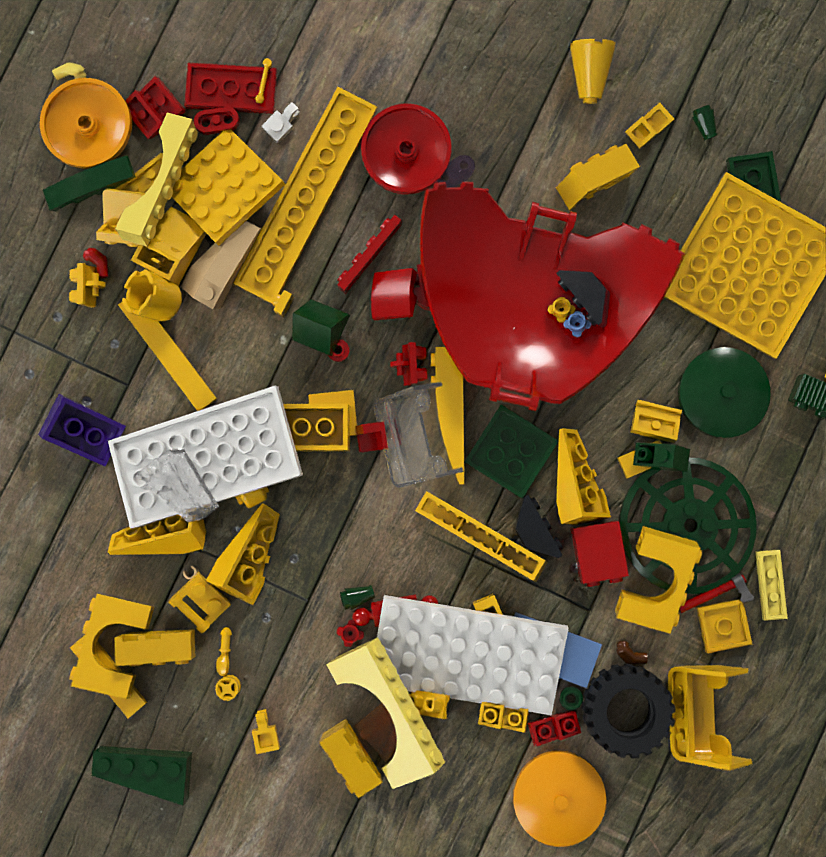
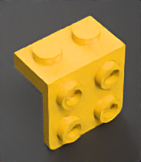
(113, 205)

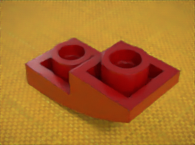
(554, 727)

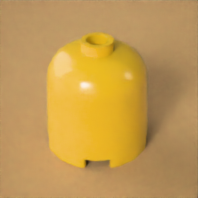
(152, 296)

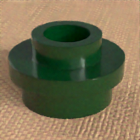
(574, 704)

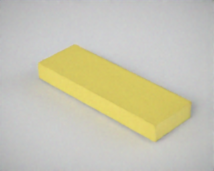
(771, 585)

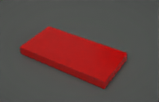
(229, 86)

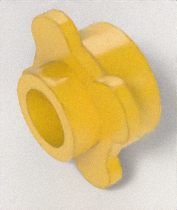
(563, 303)

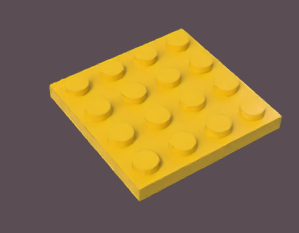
(225, 186)

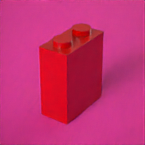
(599, 553)

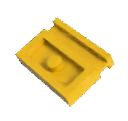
(656, 421)

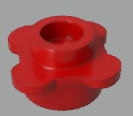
(350, 639)

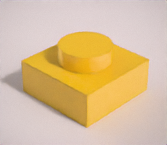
(282, 303)

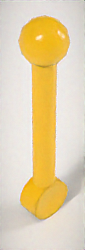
(267, 64)

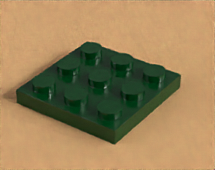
(511, 451)

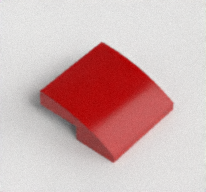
(151, 105)
(393, 294)

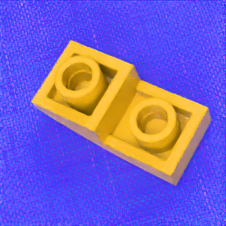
(500, 717)

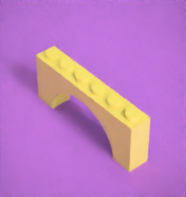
(372, 669)

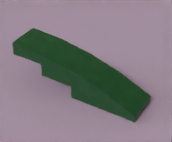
(89, 183)

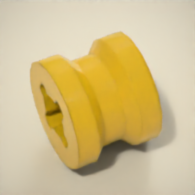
(225, 691)

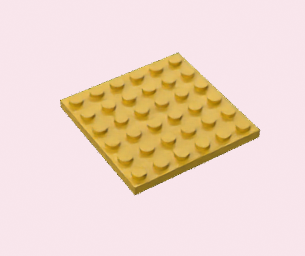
(750, 265)

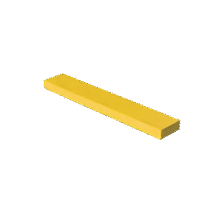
(173, 360)

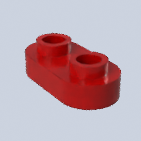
(217, 120)

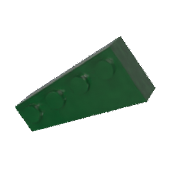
(146, 770)

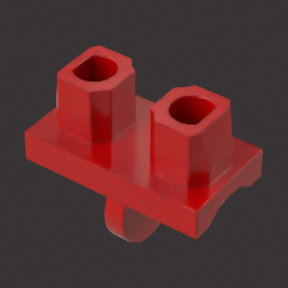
(407, 364)

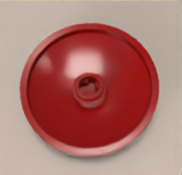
(406, 148)

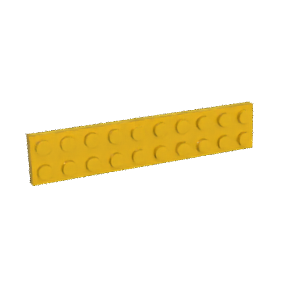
(305, 195)

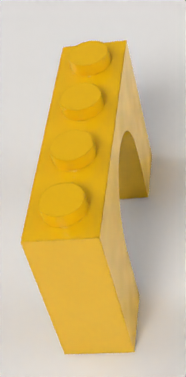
(662, 610)
(90, 671)

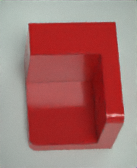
(371, 437)

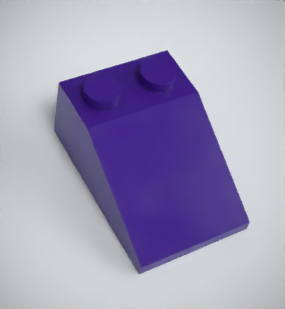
(80, 430)

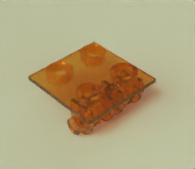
(379, 731)

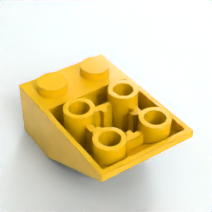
(172, 246)

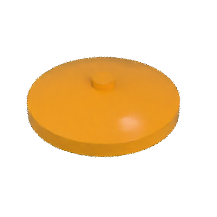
(85, 123)
(559, 798)

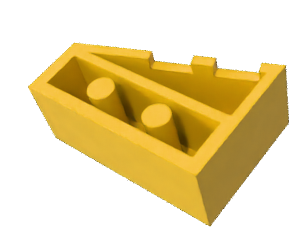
(597, 174)
(155, 647)
(350, 758)

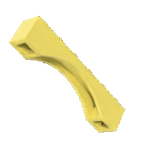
(141, 218)

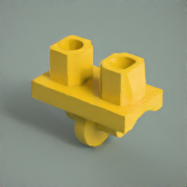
(87, 285)
(430, 703)

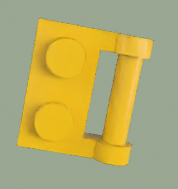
(205, 596)

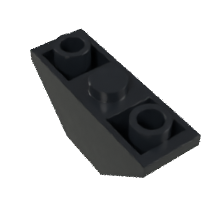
(587, 293)
(535, 530)

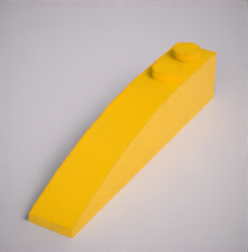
(450, 407)
(481, 536)

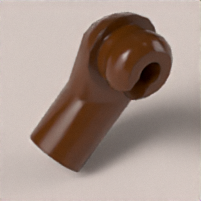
(628, 656)

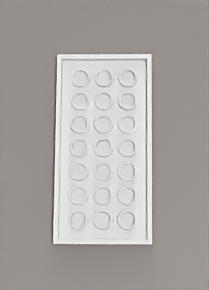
(231, 444)
(473, 653)

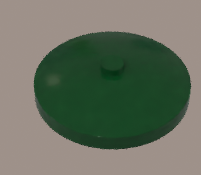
(724, 392)

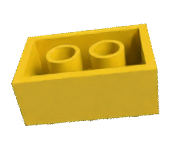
(319, 427)

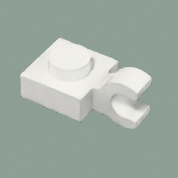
(279, 125)

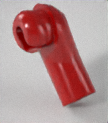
(99, 259)

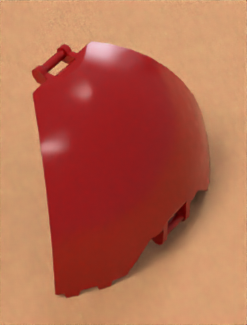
(502, 274)

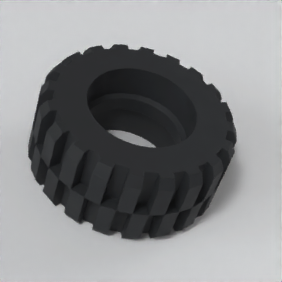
(649, 732)

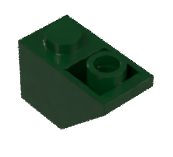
(662, 456)

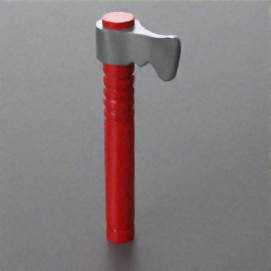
(737, 582)

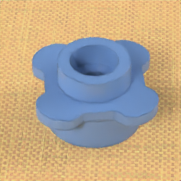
(577, 317)

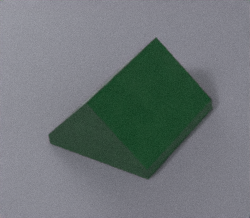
(318, 326)

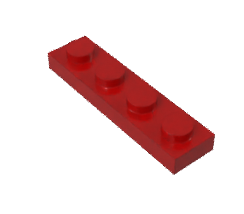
(375, 246)

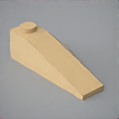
(218, 267)

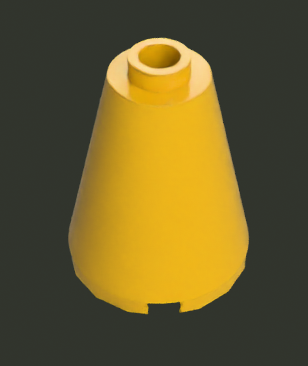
(591, 67)

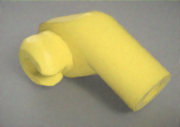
(69, 69)

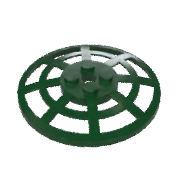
(697, 510)

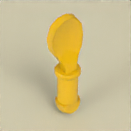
(222, 662)

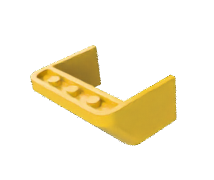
(694, 728)

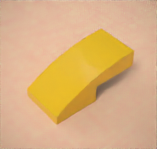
(649, 126)

